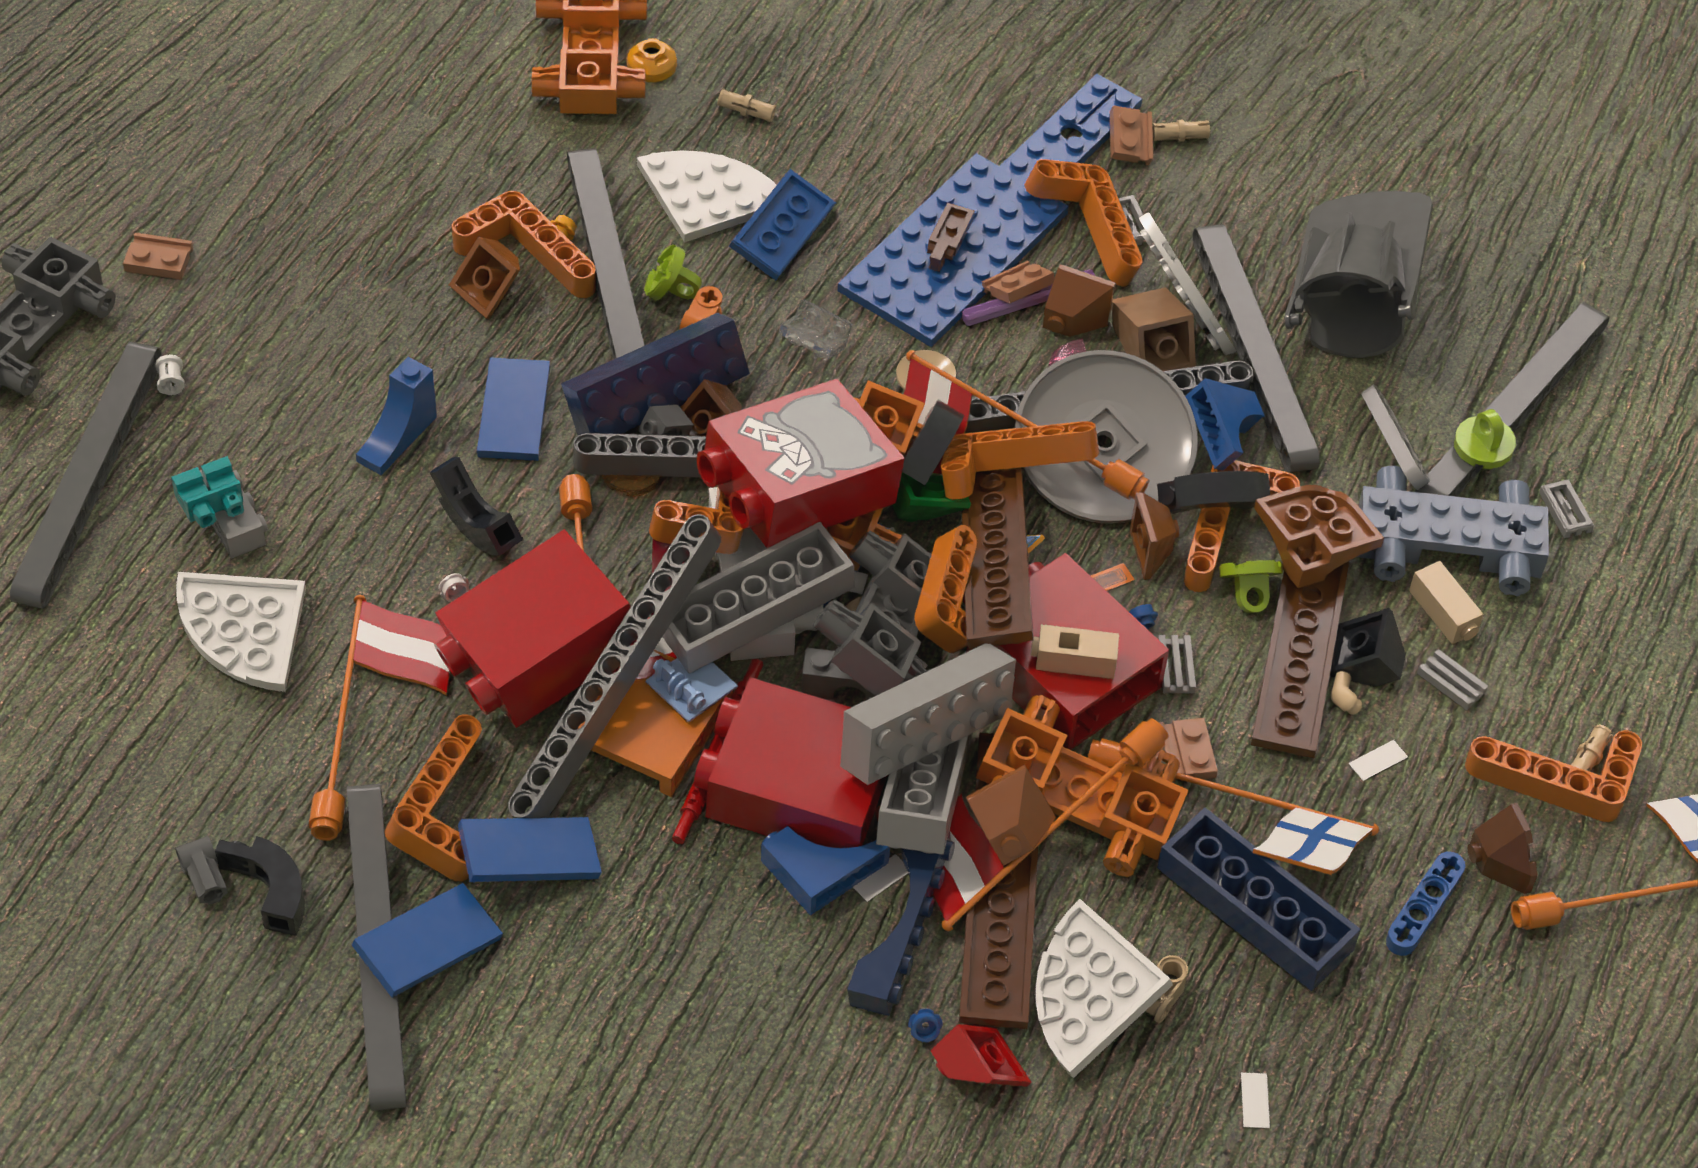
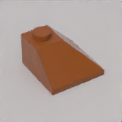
(486, 275)
(1078, 302)
(1152, 533)
(1012, 814)

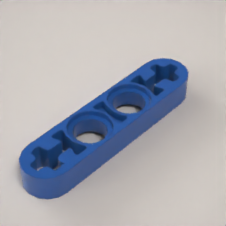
(1429, 905)

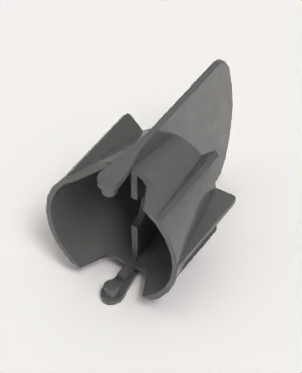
(1361, 271)

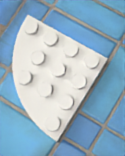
(704, 190)
(1184, 285)
(243, 624)
(1091, 987)

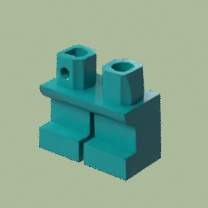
(205, 498)

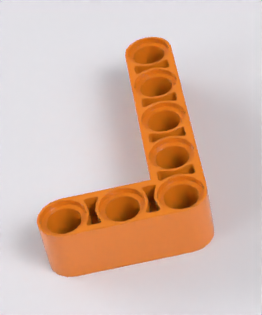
(1100, 206)
(517, 216)
(1014, 449)
(671, 515)
(1212, 527)
(1556, 781)
(428, 787)

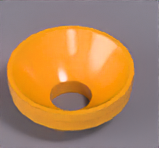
(656, 66)

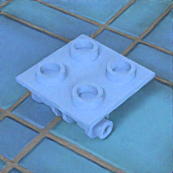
(690, 692)

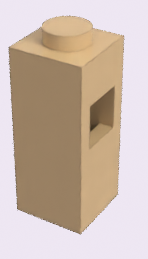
(1446, 602)
(1076, 651)

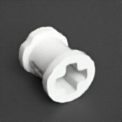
(169, 374)

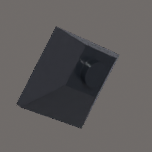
(1369, 649)

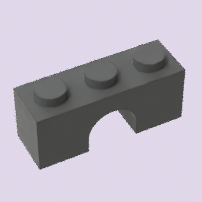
(823, 677)

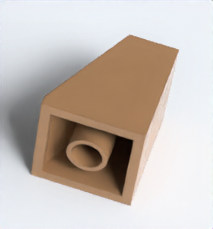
(1156, 329)

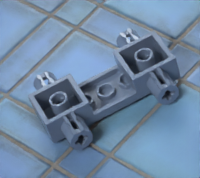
(1504, 533)

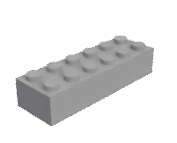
(759, 596)
(927, 713)
(922, 800)

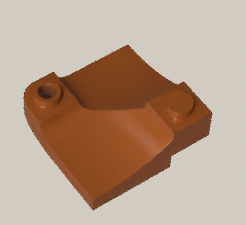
(1316, 530)

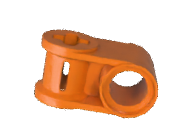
(704, 305)

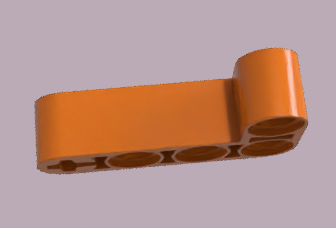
(940, 600)

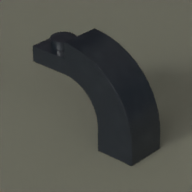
(931, 441)
(1214, 489)
(483, 525)
(271, 864)

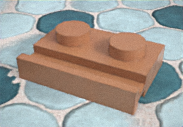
(1131, 135)
(158, 256)
(1018, 282)
(1192, 747)

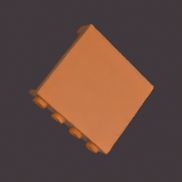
(654, 736)

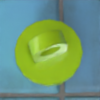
(671, 275)
(1485, 440)
(1252, 576)

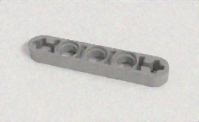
(1395, 437)

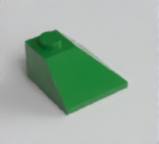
(925, 501)

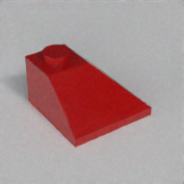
(978, 1056)

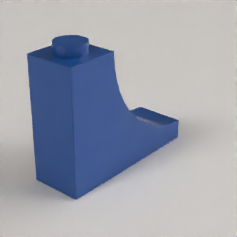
(1220, 415)
(405, 416)
(817, 872)

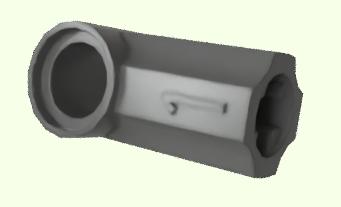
(200, 864)

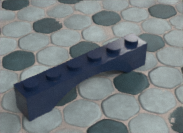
(880, 973)

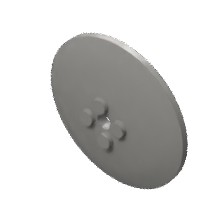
(1130, 405)

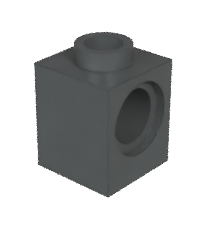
(665, 421)

